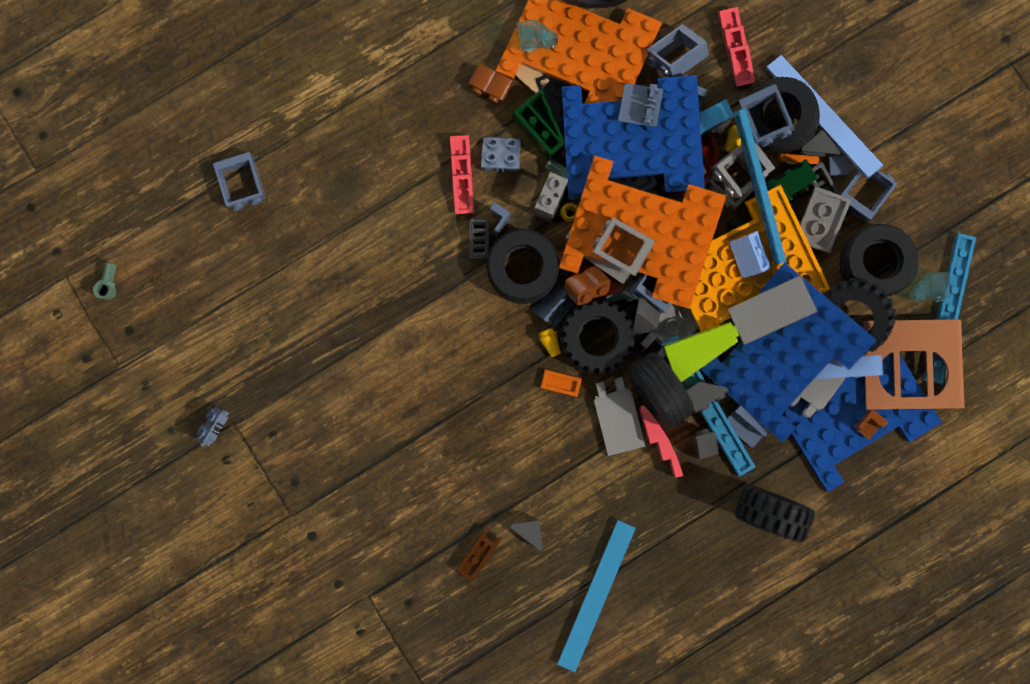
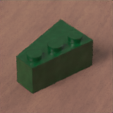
(539, 126)
(793, 180)

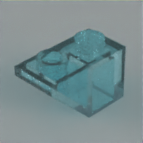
(535, 35)
(932, 286)

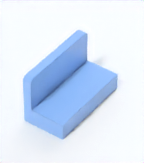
(750, 255)

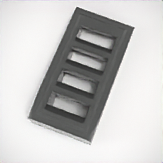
(826, 178)
(479, 255)

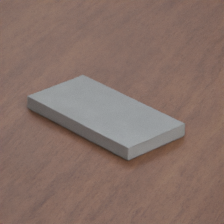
(772, 310)

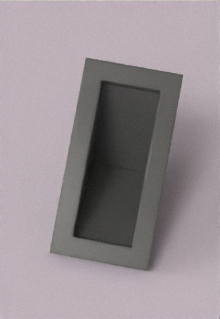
(820, 146)
(646, 318)
(529, 531)

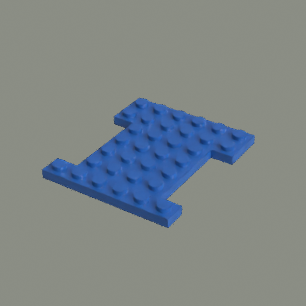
(636, 149)
(779, 366)
(830, 433)

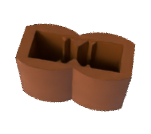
(490, 83)
(587, 285)

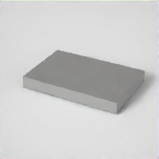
(824, 218)

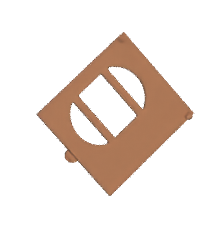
(931, 336)

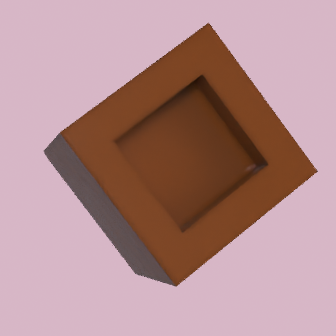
(870, 423)

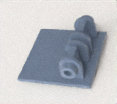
(640, 104)
(501, 154)
(205, 433)

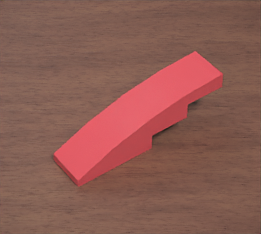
(736, 47)
(462, 174)
(656, 435)

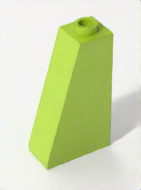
(697, 350)

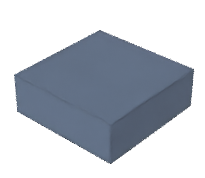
(838, 165)

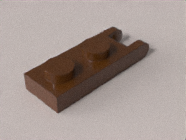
(477, 556)

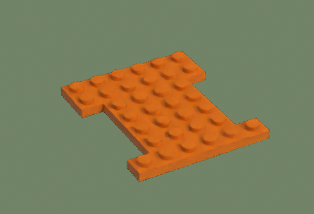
(588, 51)
(679, 231)

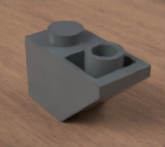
(704, 394)
(704, 443)

